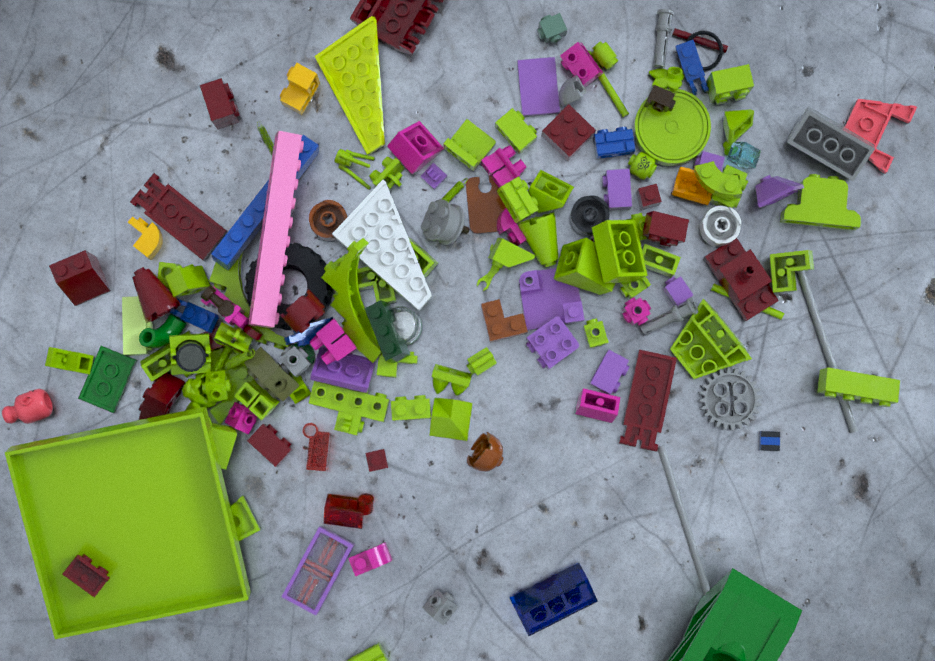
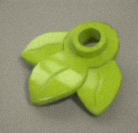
(667, 78)

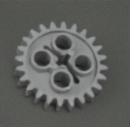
(747, 398)

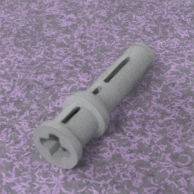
(663, 30)
(677, 313)

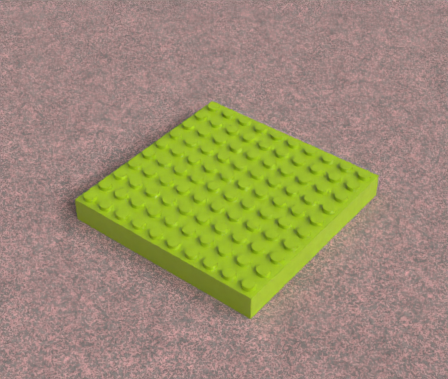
(142, 506)

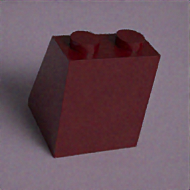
(80, 277)

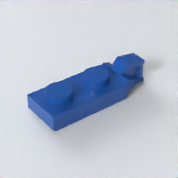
(304, 338)

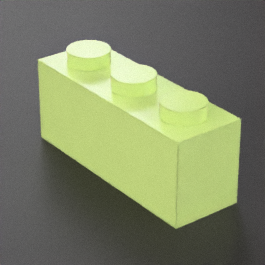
(133, 324)

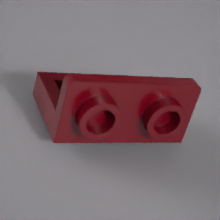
(86, 575)

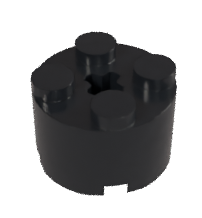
(585, 206)

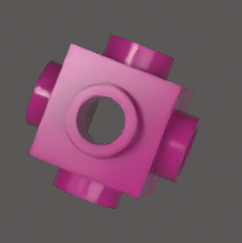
(633, 318)
(241, 418)

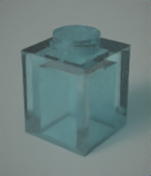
(744, 155)

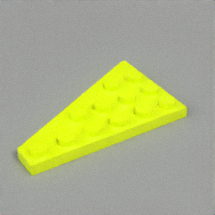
(354, 76)

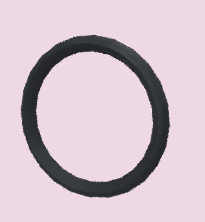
(717, 40)

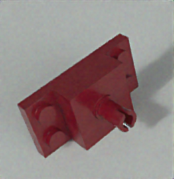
(742, 278)

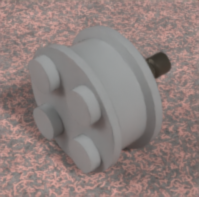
(444, 222)

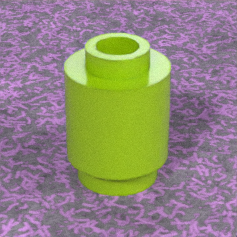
(604, 55)

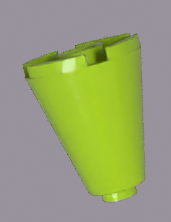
(542, 237)

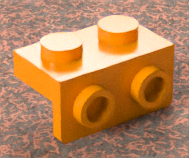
(689, 188)

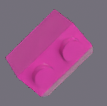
(415, 147)

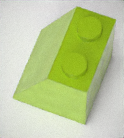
(581, 267)

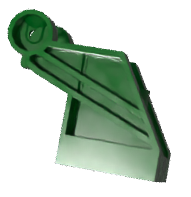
(738, 623)

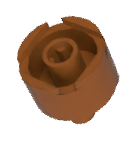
(323, 211)

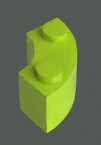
(716, 182)

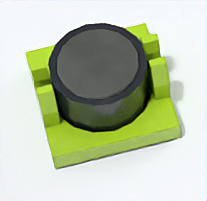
(190, 355)

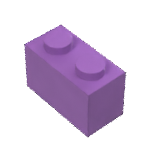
(617, 189)
(609, 372)

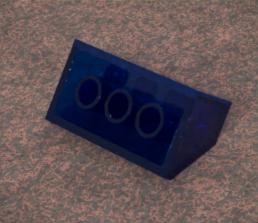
(554, 599)

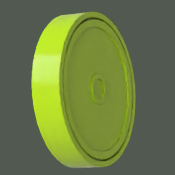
(673, 135)

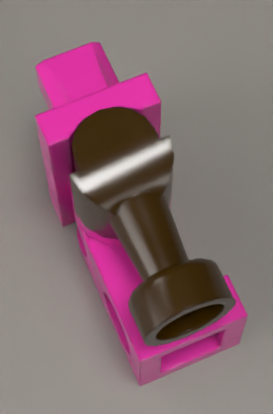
(226, 308)

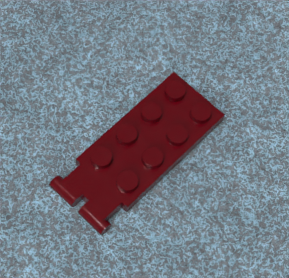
(179, 217)
(648, 399)

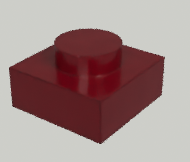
(376, 460)

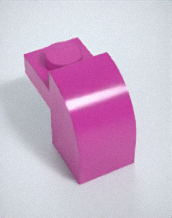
(506, 223)
(370, 559)

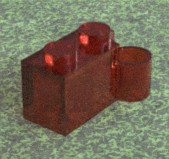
(318, 449)
(347, 510)

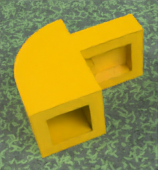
(151, 238)

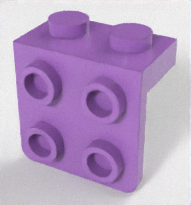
(552, 343)

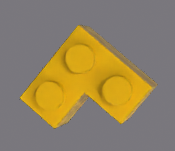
(301, 88)

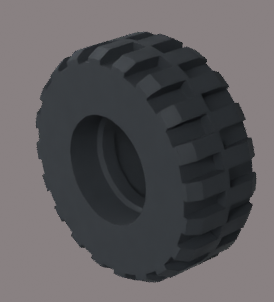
(310, 265)

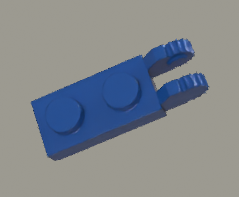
(691, 65)
(197, 316)

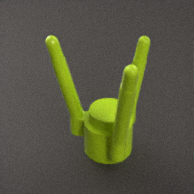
(345, 158)

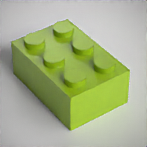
(619, 251)

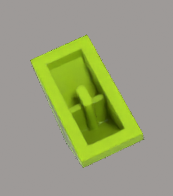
(737, 123)

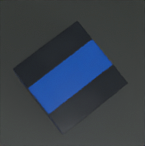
(769, 441)

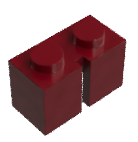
(270, 445)

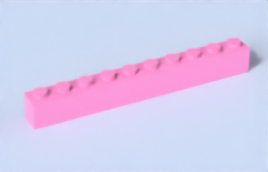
(275, 230)

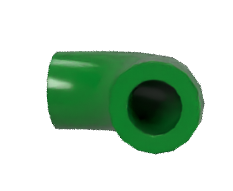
(160, 336)

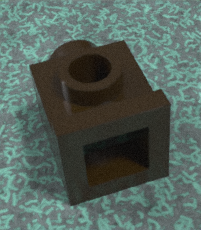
(660, 99)

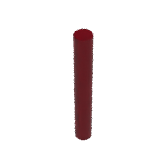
(699, 40)

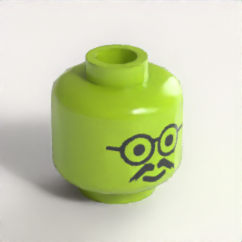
(642, 165)

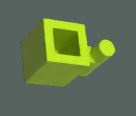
(481, 362)

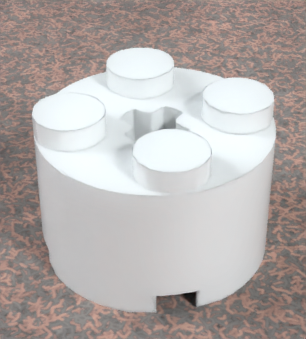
(720, 215)

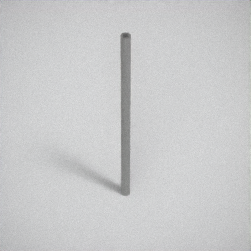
(825, 344)
(684, 520)

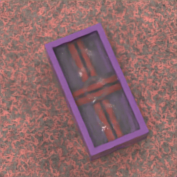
(318, 570)

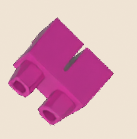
(500, 166)
(326, 336)

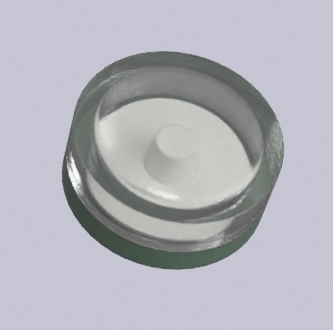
(407, 324)

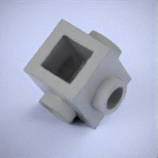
(299, 366)
(440, 606)

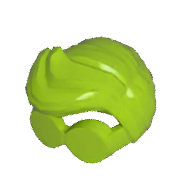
(193, 391)

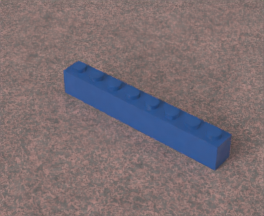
(252, 218)

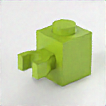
(349, 423)

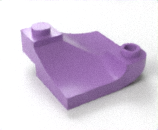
(548, 298)

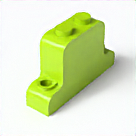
(822, 205)

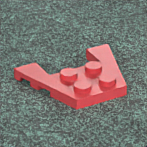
(870, 120)

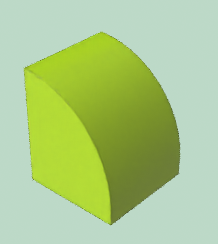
(302, 391)

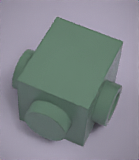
(552, 28)

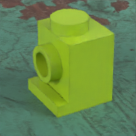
(628, 291)
(592, 340)

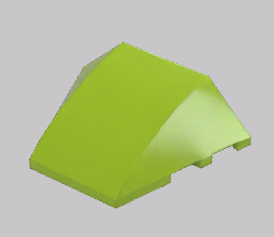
(708, 343)

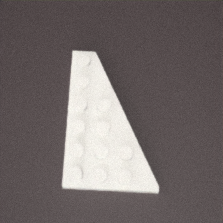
(388, 248)

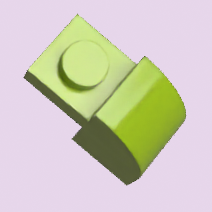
(69, 360)
(389, 369)

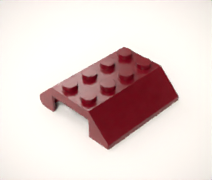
(397, 20)

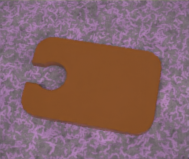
(483, 207)

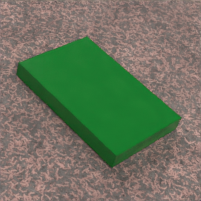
(107, 379)

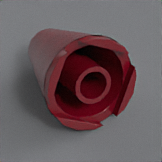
(153, 295)

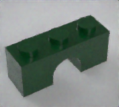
(391, 344)

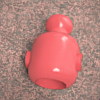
(29, 407)

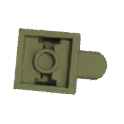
(271, 375)

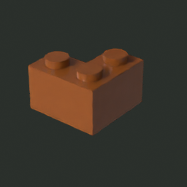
(500, 327)

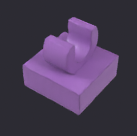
(433, 176)

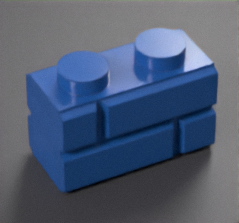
(614, 143)

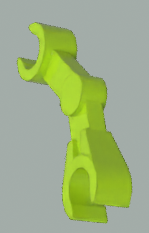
(488, 277)

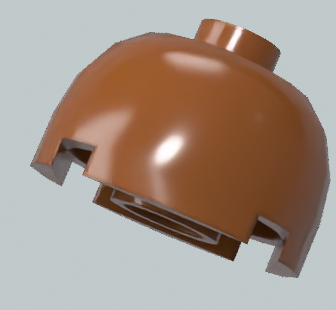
(486, 454)

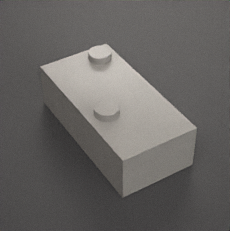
(830, 143)

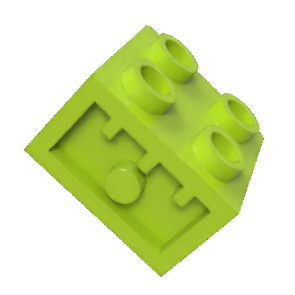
(469, 144)

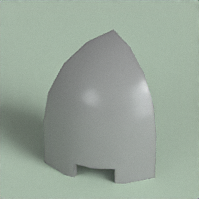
(571, 91)

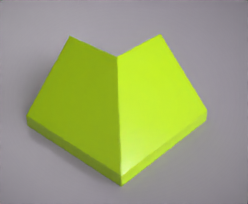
(549, 191)
(450, 419)

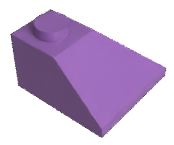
(775, 189)

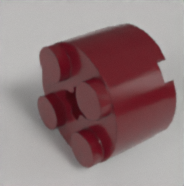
(303, 311)

